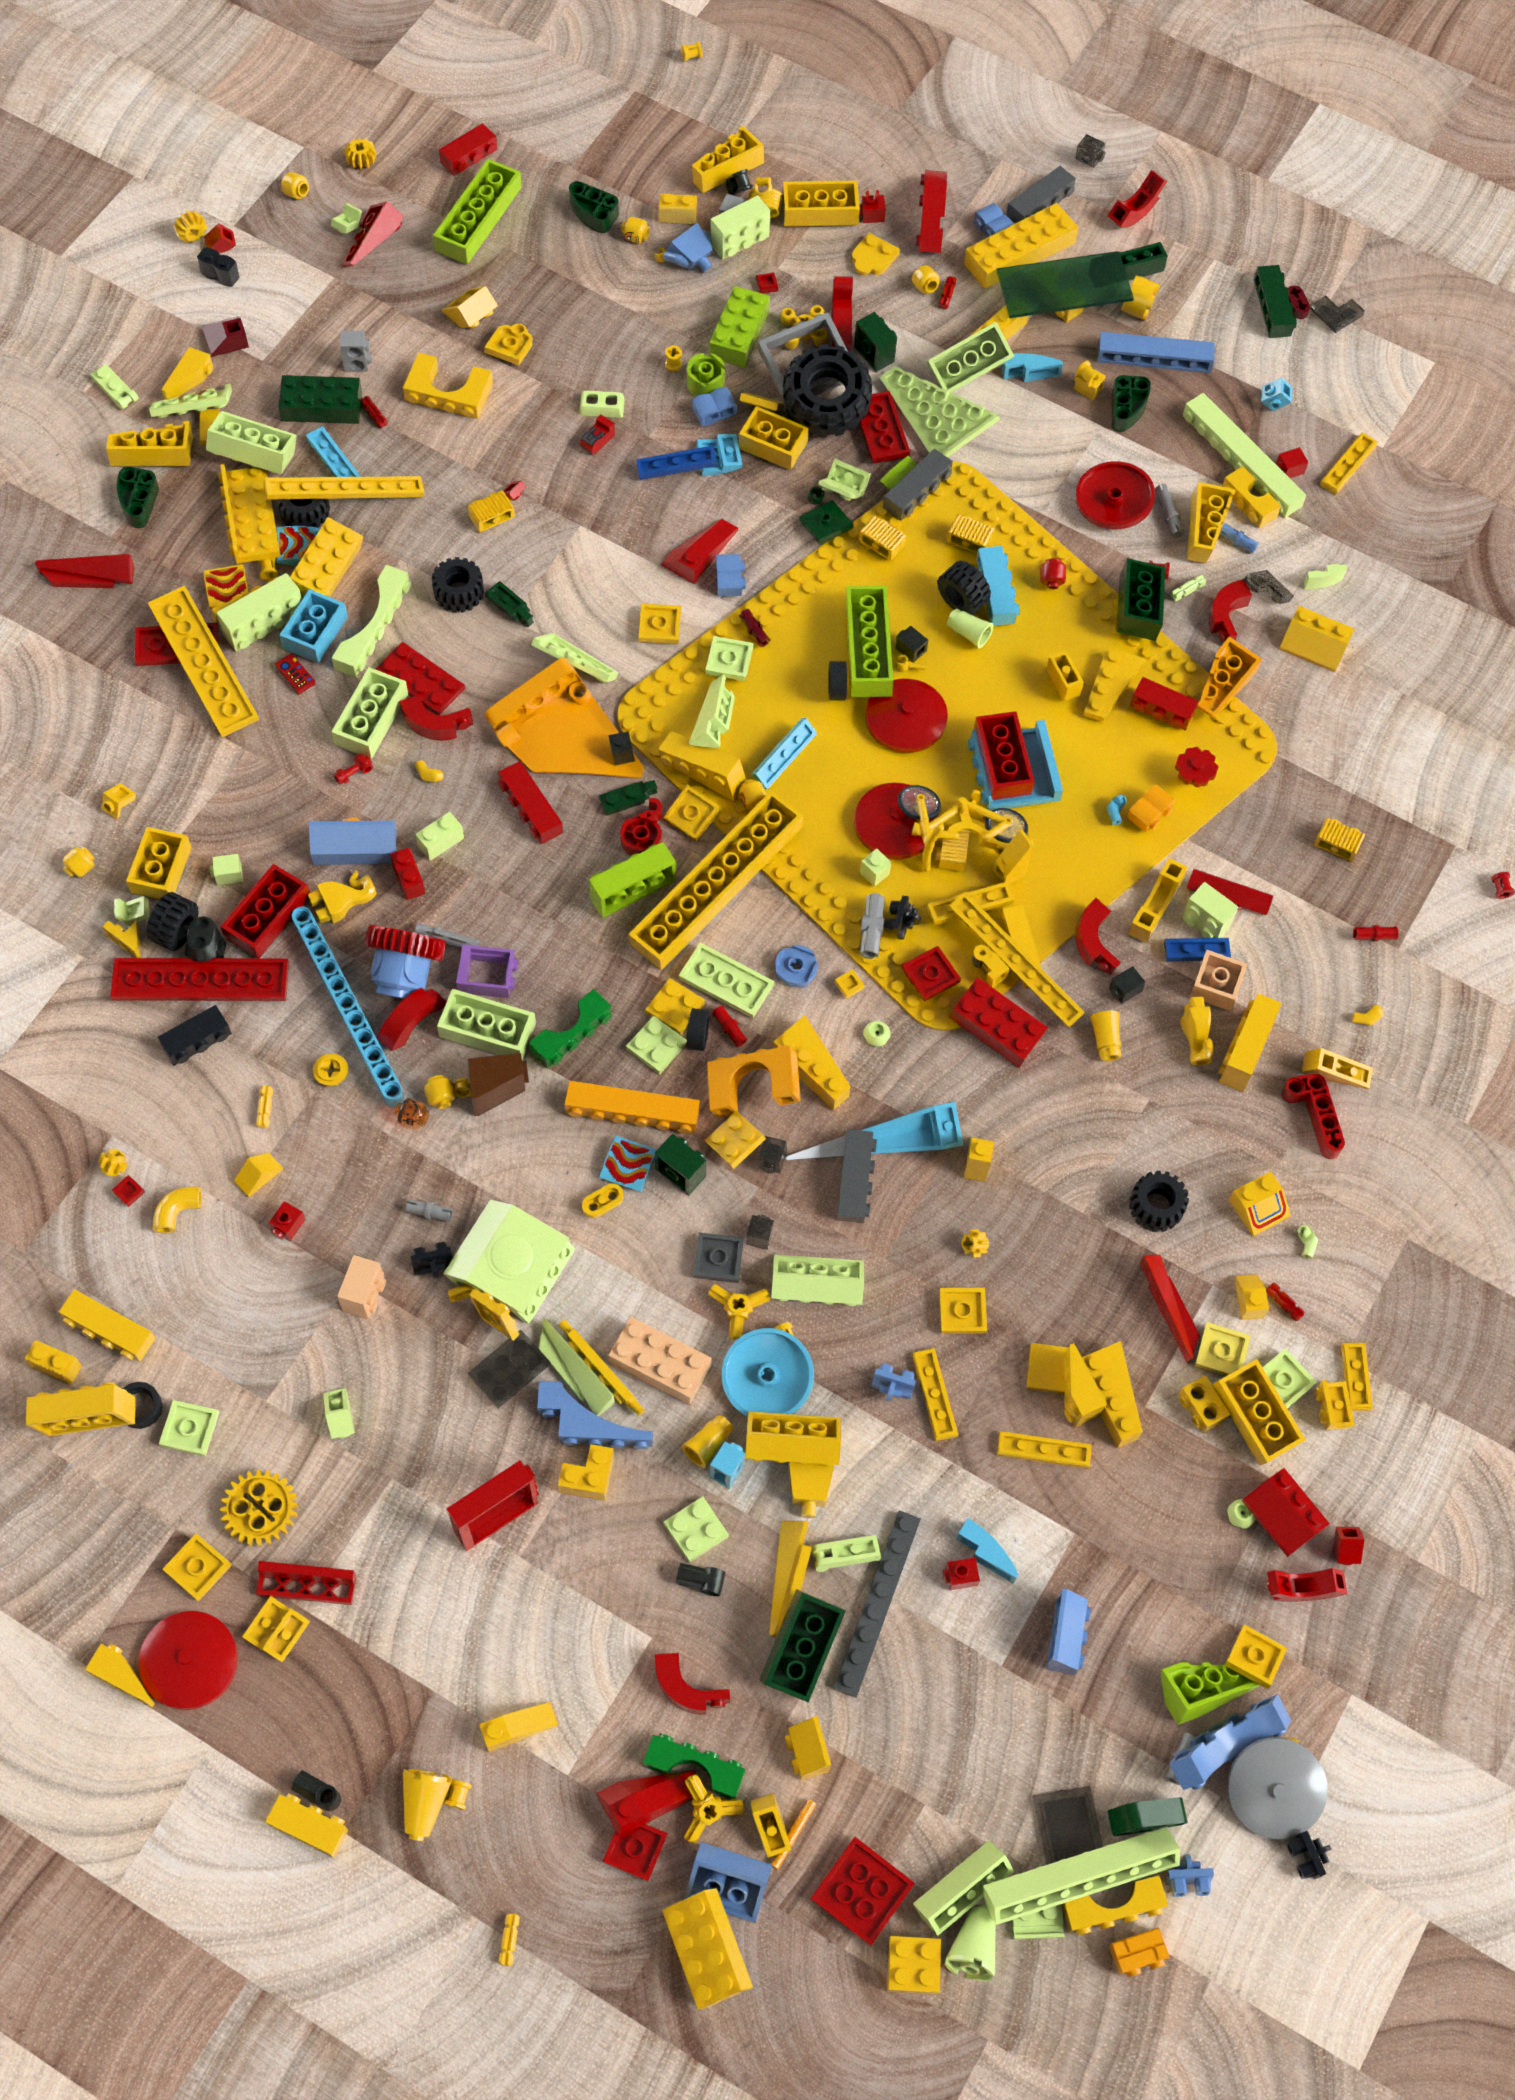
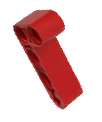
(842, 308)
(1329, 1140)

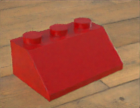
(1285, 1512)

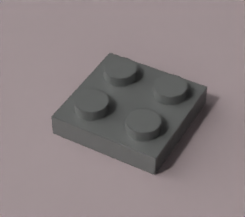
(718, 1257)

